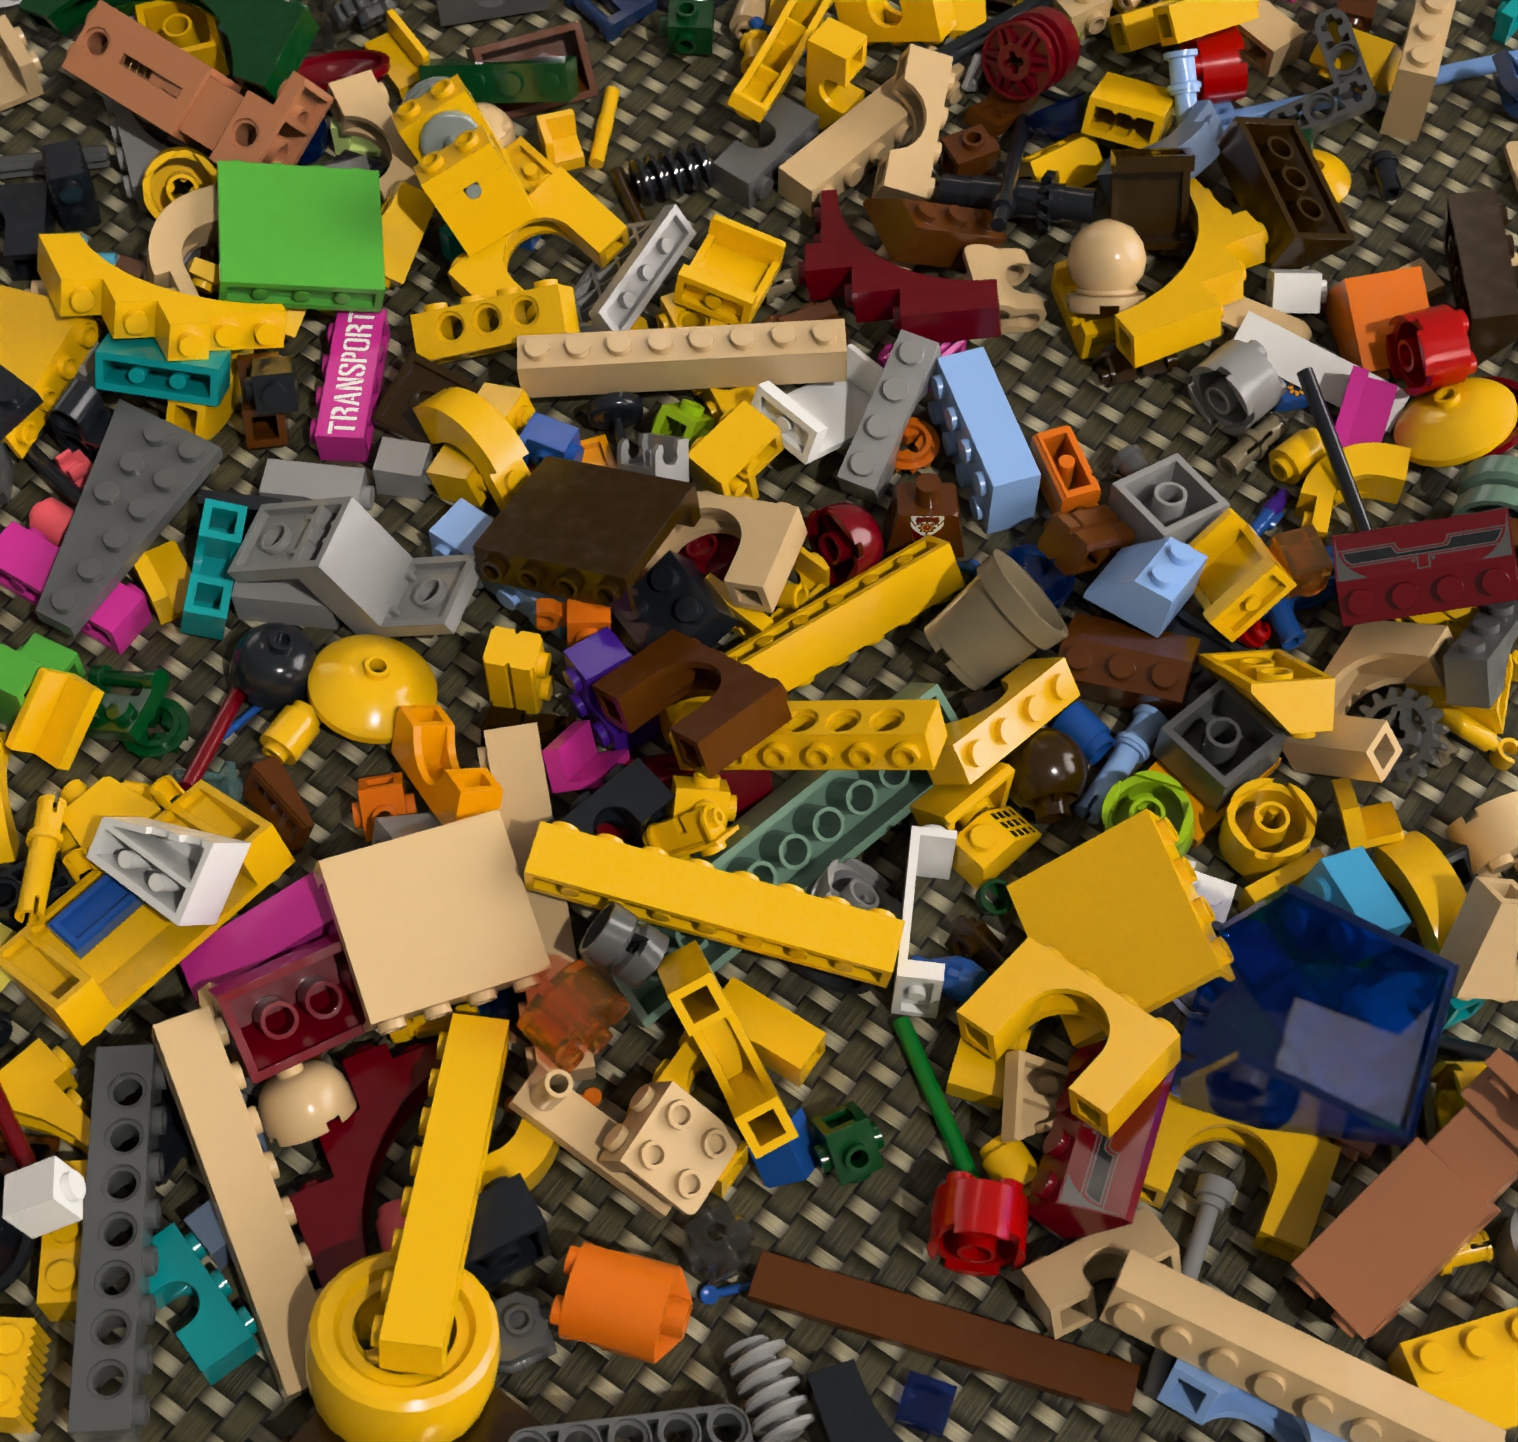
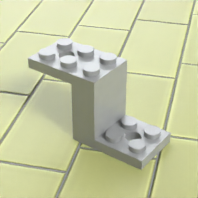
(356, 568)

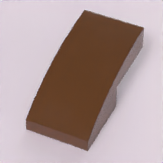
(997, 112)

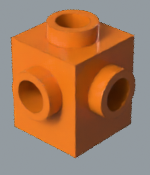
(381, 798)

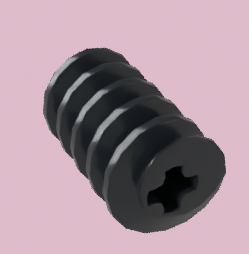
(670, 172)

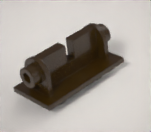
(1119, 370)
(978, 943)

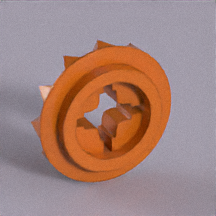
(925, 447)

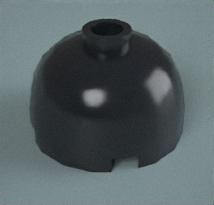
(272, 665)

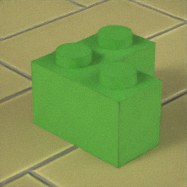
(21, 666)

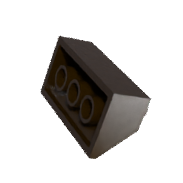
(1283, 189)
(1482, 269)

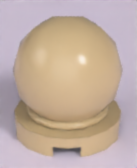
(1105, 265)

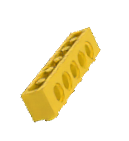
(847, 737)

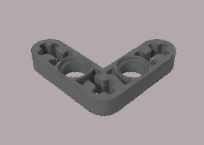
(1343, 80)

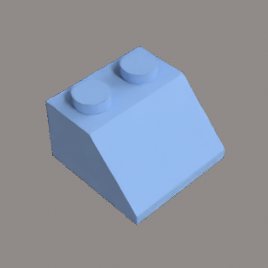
(1148, 583)

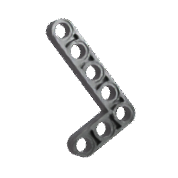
(690, 1423)

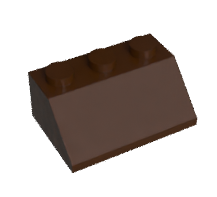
(552, 41)
(930, 231)
(1129, 666)

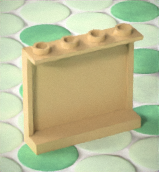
(434, 921)

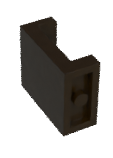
(1153, 195)

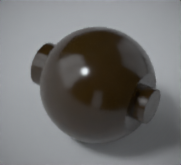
(1047, 774)

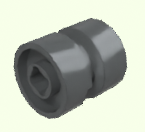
(612, 933)

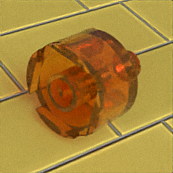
(573, 1015)

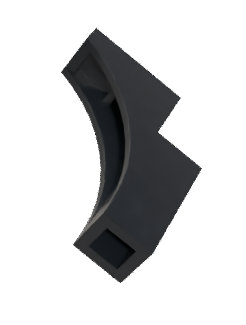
(845, 1407)

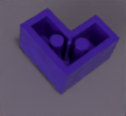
(587, 664)

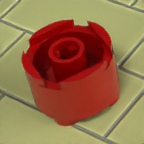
(1220, 65)
(1430, 349)
(978, 1224)

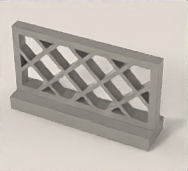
(621, 290)

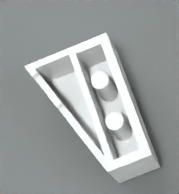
(170, 866)

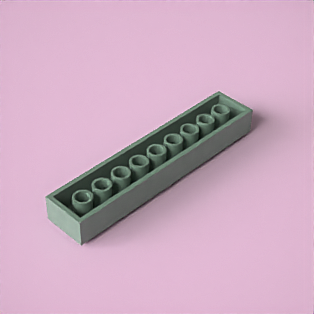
(793, 840)

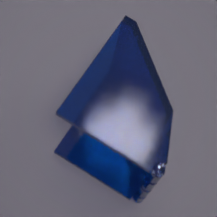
(1320, 1026)

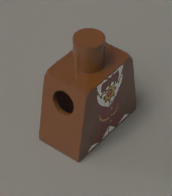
(923, 510)

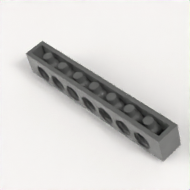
(118, 1416)

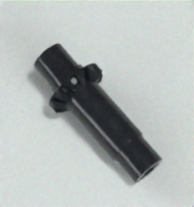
(1041, 200)

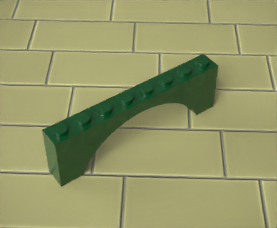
(264, 35)

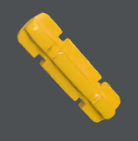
(421, 1029)

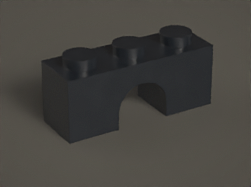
(628, 798)

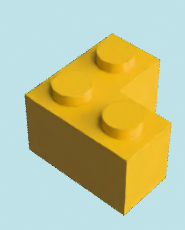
(735, 452)

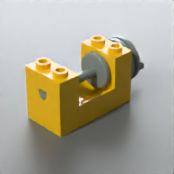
(462, 163)

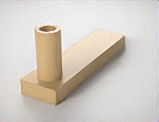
(579, 1128)

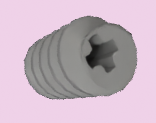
(767, 1389)

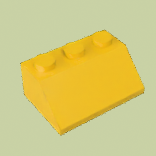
(1279, 687)
(1467, 1366)

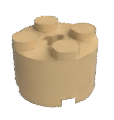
(1490, 836)

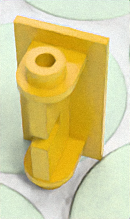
(703, 833)

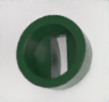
(997, 892)

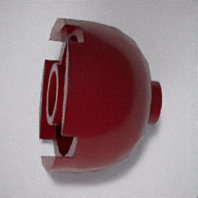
(845, 539)

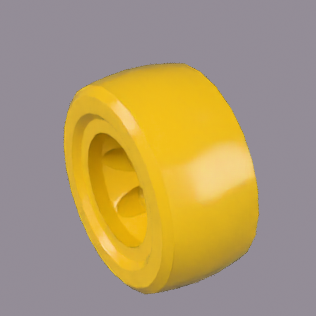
(392, 1405)

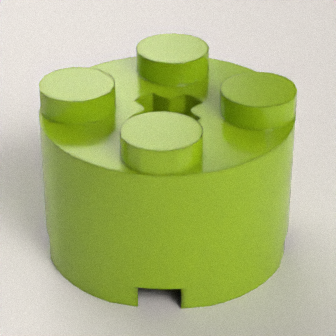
(1157, 793)

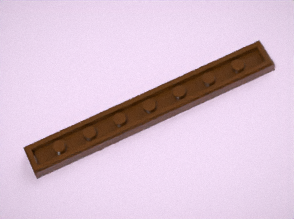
(945, 1333)

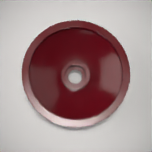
(343, 63)

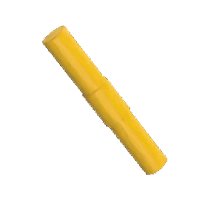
(604, 127)

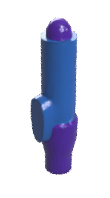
(1270, 512)

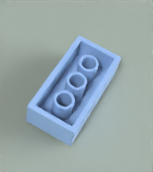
(984, 441)

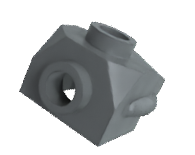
(523, 1331)

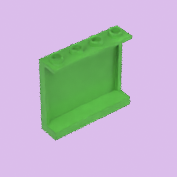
(300, 236)

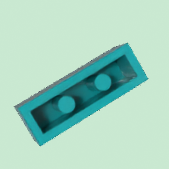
(141, 369)

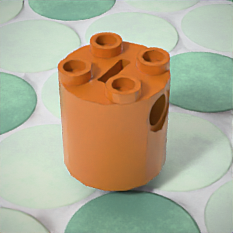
(622, 1303)

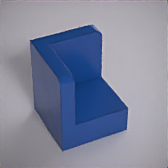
(791, 1161)

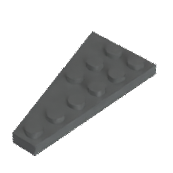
(130, 496)

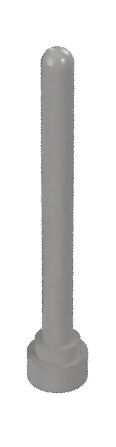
(1212, 1196)

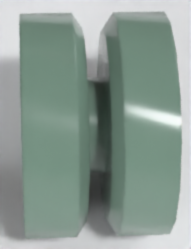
(1489, 485)

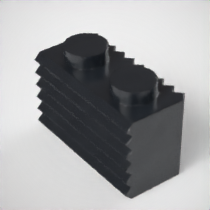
(71, 185)

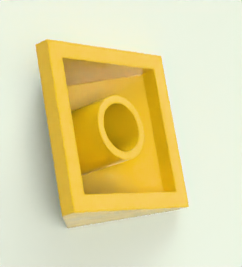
(960, 804)

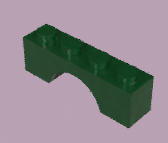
(511, 81)

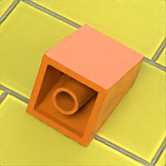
(1361, 313)

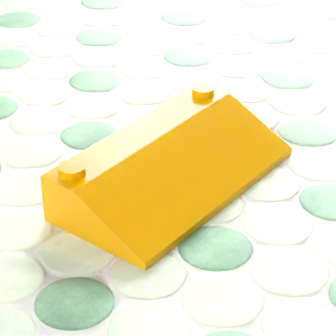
(96, 989)

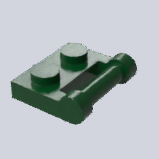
(125, 715)

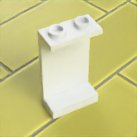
(823, 414)
(916, 982)

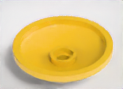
(1456, 422)
(362, 701)

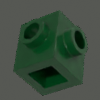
(689, 27)
(847, 1144)

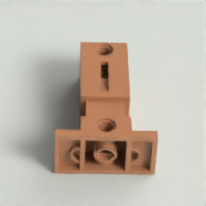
(192, 97)
(1419, 1209)

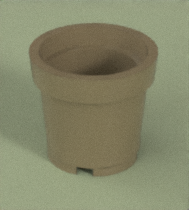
(995, 623)

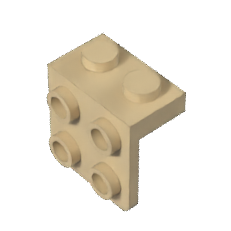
(17, 67)
(671, 1145)

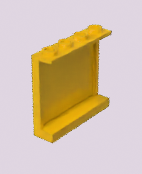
(40, 352)
(1125, 915)

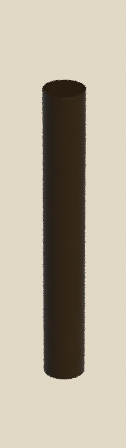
(627, 195)

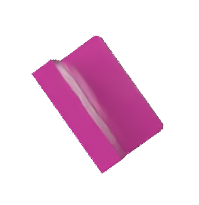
(1364, 409)
(574, 759)

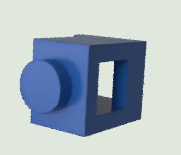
(551, 438)

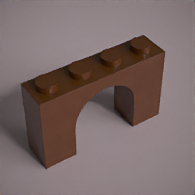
(736, 718)

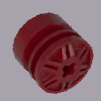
(1030, 53)

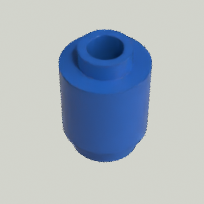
(1086, 729)

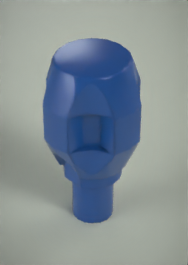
(961, 976)

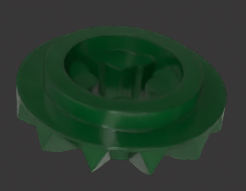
(176, 728)

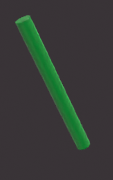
(934, 1096)

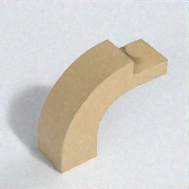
(177, 232)

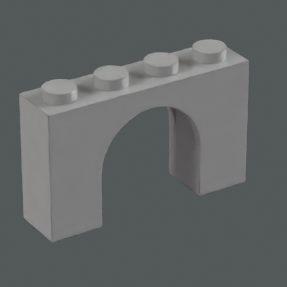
(289, 599)

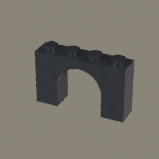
(24, 214)

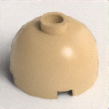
(302, 1101)

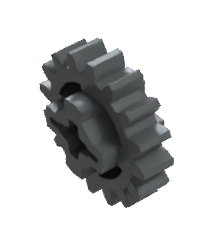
(361, 12)
(1405, 718)

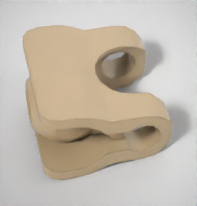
(1010, 267)

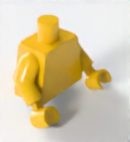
(1476, 724)
(107, 799)

